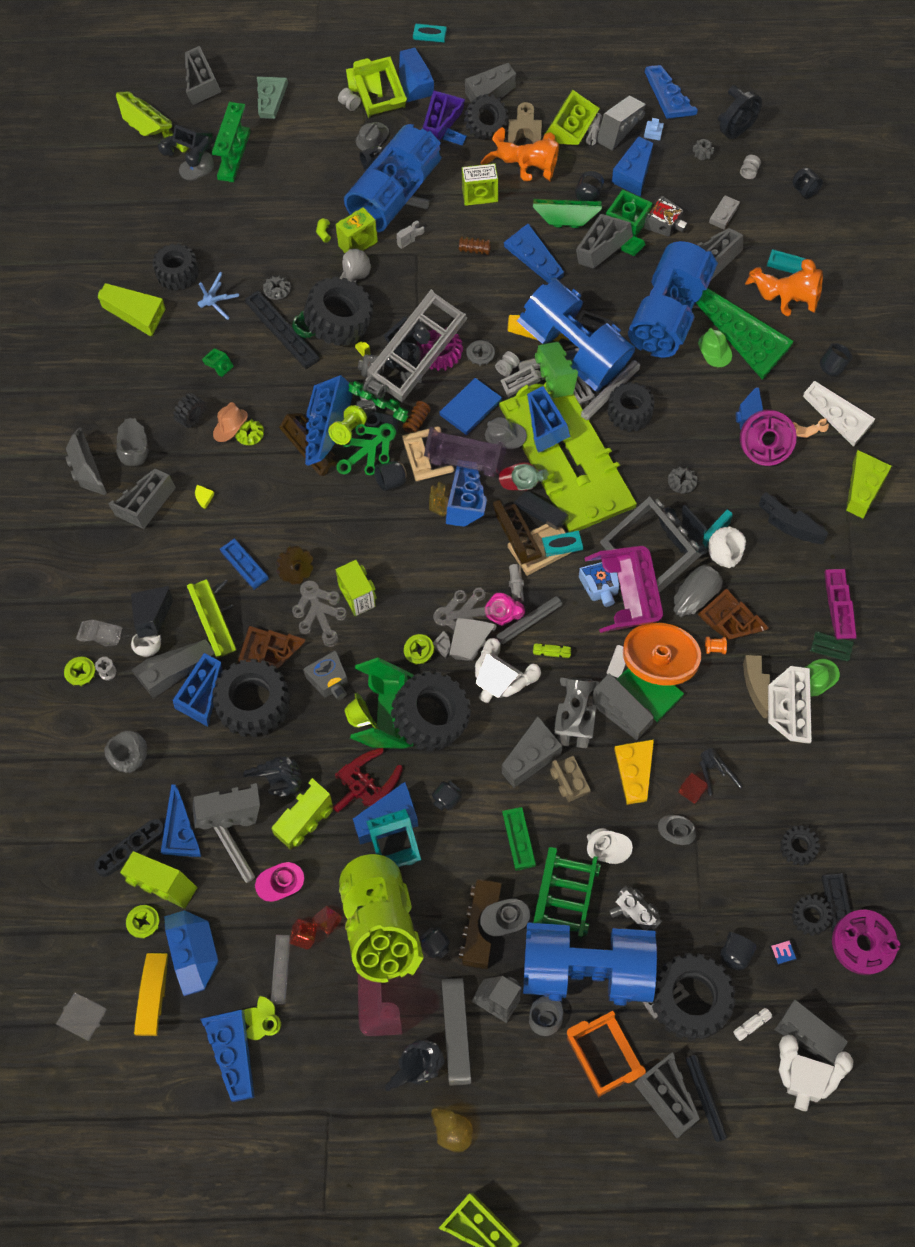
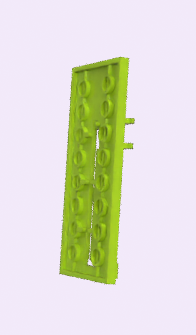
(590, 496)

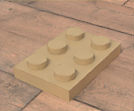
(538, 534)

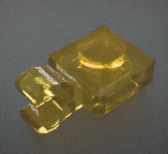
(437, 500)

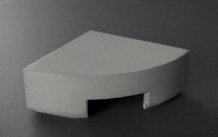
(442, 644)

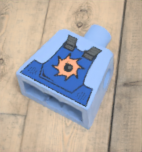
(599, 583)

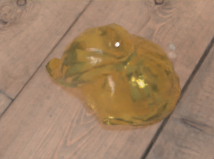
(452, 1130)

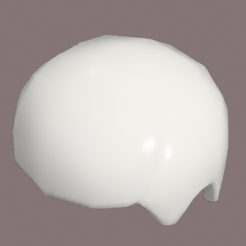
(146, 646)

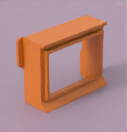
(583, 1029)

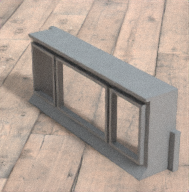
(420, 370)

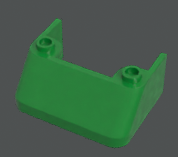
(386, 681)

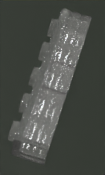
(280, 969)

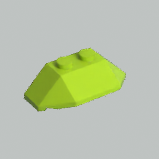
(141, 115)

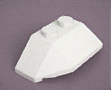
(790, 704)

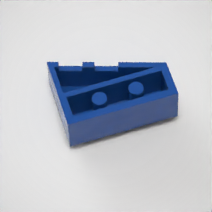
(633, 166)
(546, 419)
(392, 802)

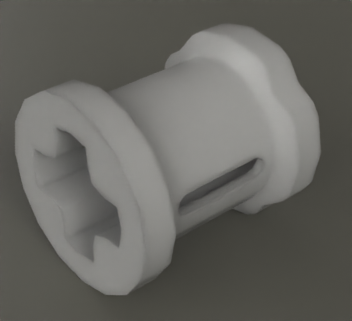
(107, 668)

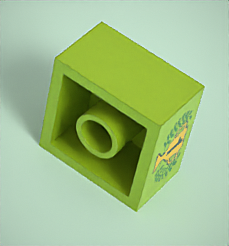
(357, 231)

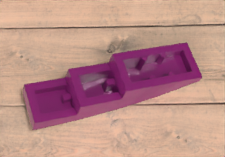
(840, 605)

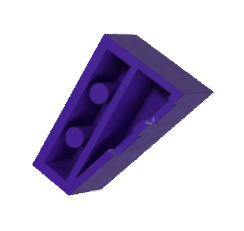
(442, 113)

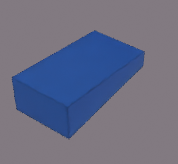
(455, 137)

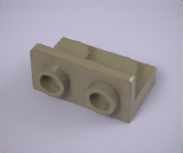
(570, 779)

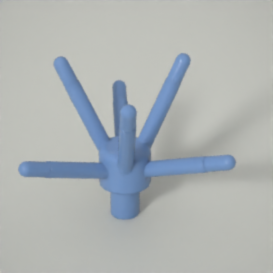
(210, 298)

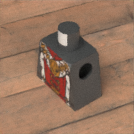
(665, 218)

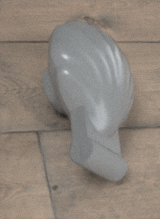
(355, 265)

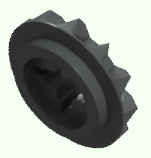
(276, 293)
(473, 352)
(689, 483)

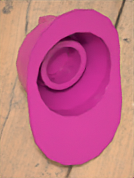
(279, 881)

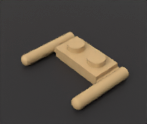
(415, 451)

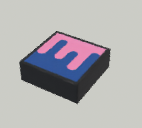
(783, 953)

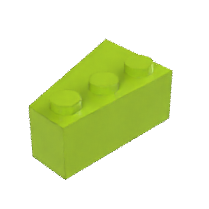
(866, 481)
(303, 815)

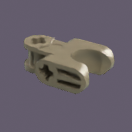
(524, 125)

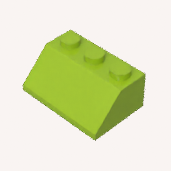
(573, 119)

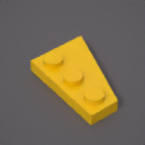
(634, 769)

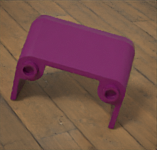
(636, 584)

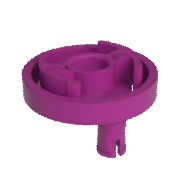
(752, 437)
(882, 946)

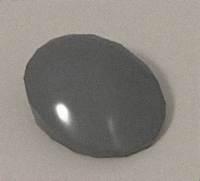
(677, 829)
(545, 1016)

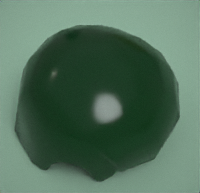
(300, 326)

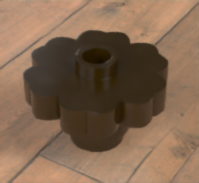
(294, 565)

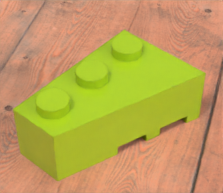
(158, 879)
(478, 1225)

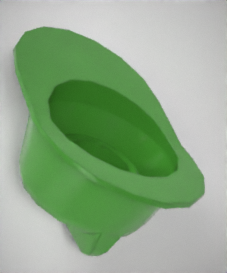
(715, 348)
(822, 676)

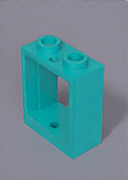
(389, 823)

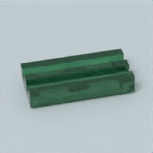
(832, 643)

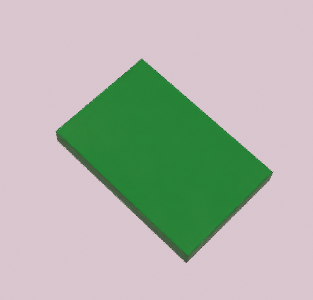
(654, 697)

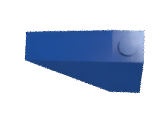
(414, 76)
(466, 498)

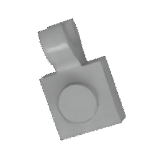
(408, 234)

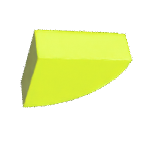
(363, 348)
(203, 496)

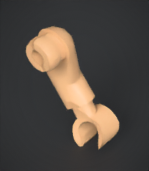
(811, 430)

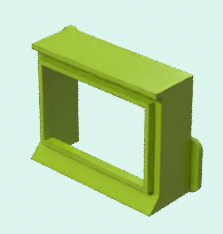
(366, 67)

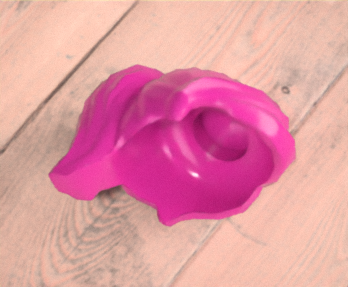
(514, 609)

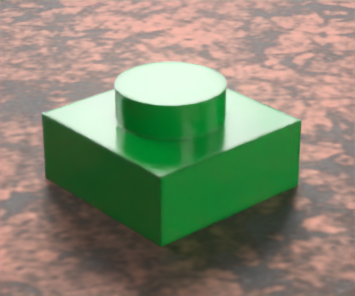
(633, 246)

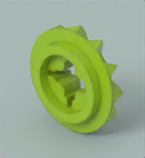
(254, 437)
(411, 646)
(76, 664)
(140, 912)

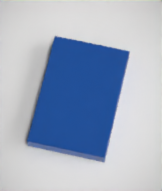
(470, 406)

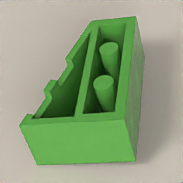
(556, 369)

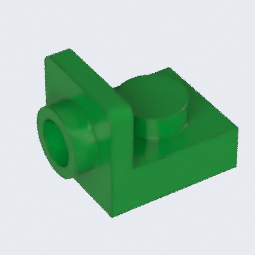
(219, 361)

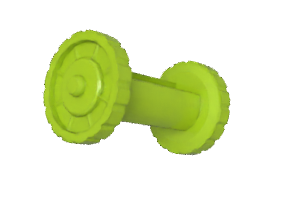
(341, 431)

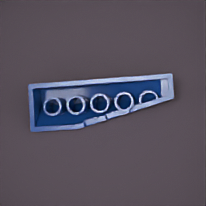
(325, 407)

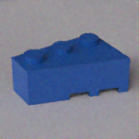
(196, 695)

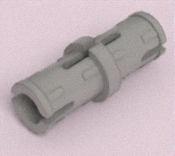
(593, 130)
(516, 582)

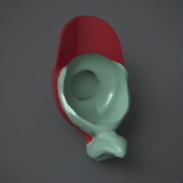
(521, 476)

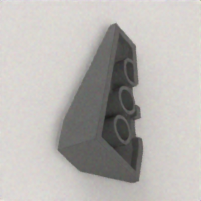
(168, 668)

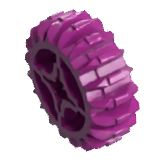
(448, 356)

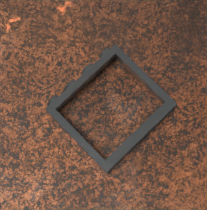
(683, 563)

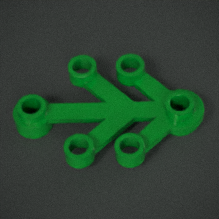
(400, 413)
(369, 447)

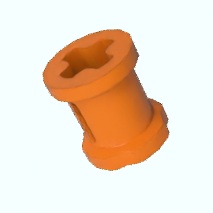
(715, 645)

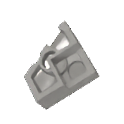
(469, 638)

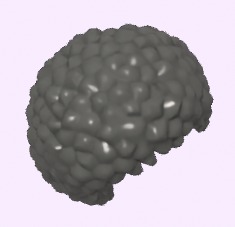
(126, 751)

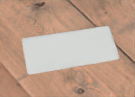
(617, 663)

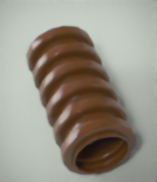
(474, 245)
(417, 417)

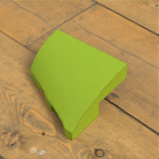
(371, 81)

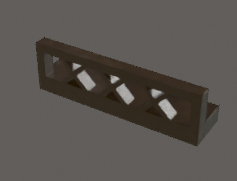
(297, 432)
(514, 535)

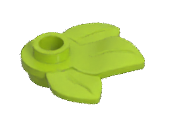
(258, 1019)

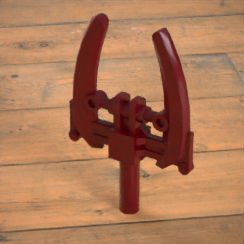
(358, 788)

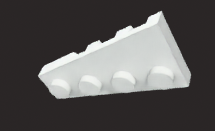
(841, 414)

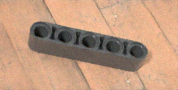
(456, 1032)

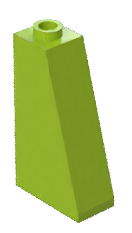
(133, 307)

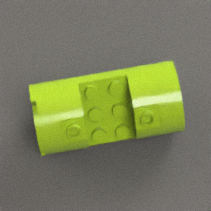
(378, 919)

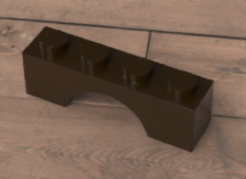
(477, 949)

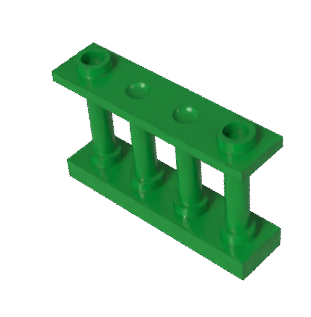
(231, 142)
(549, 880)

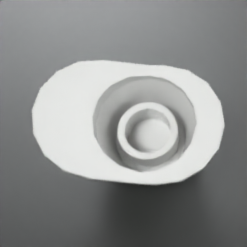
(609, 846)

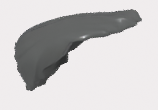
(132, 443)
(697, 590)

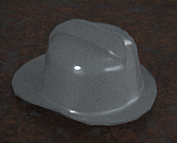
(371, 135)
(507, 432)
(505, 917)

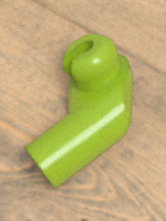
(321, 229)

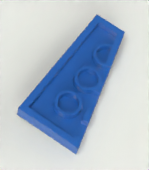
(668, 94)
(533, 253)
(231, 1050)

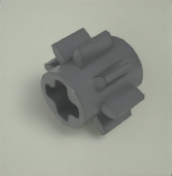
(703, 149)
(366, 405)

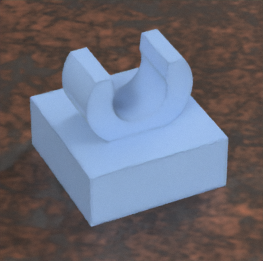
(653, 129)

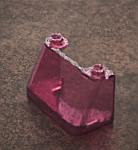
(374, 1016)

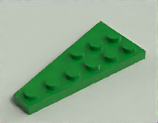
(752, 338)

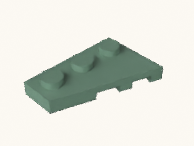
(270, 95)

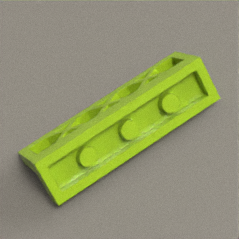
(211, 618)

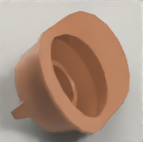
(229, 422)

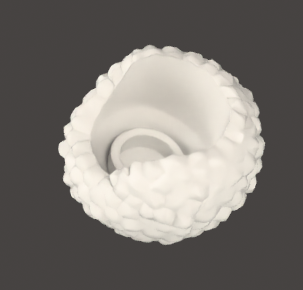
(727, 546)

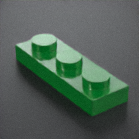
(518, 839)

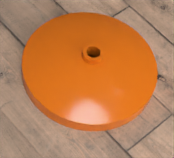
(661, 653)

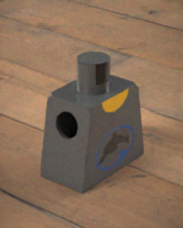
(328, 676)

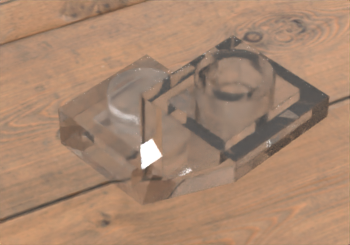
(101, 632)

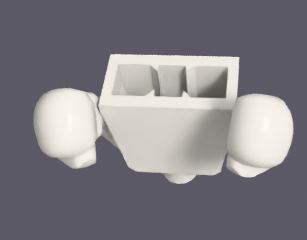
(499, 677)
(808, 1077)

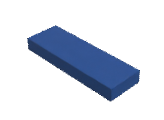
(244, 564)

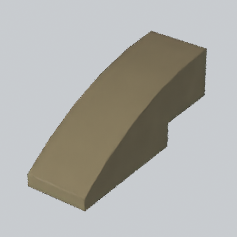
(757, 683)

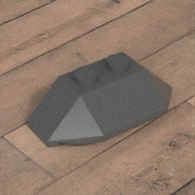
(83, 463)

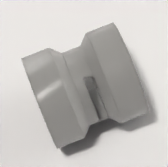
(349, 99)
(750, 166)
(507, 363)

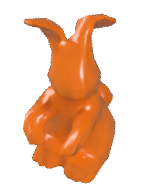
(540, 154)
(800, 286)

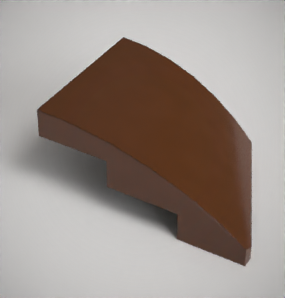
(731, 617)
(269, 646)

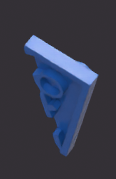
(178, 832)

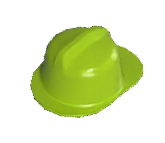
(358, 713)

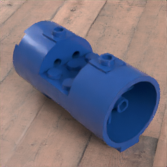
(395, 175)
(554, 311)
(667, 314)
(627, 965)

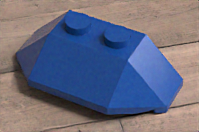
(191, 950)

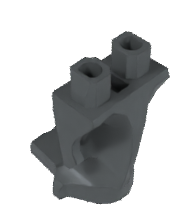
(575, 724)

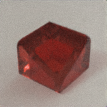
(693, 788)
(327, 919)
(303, 934)

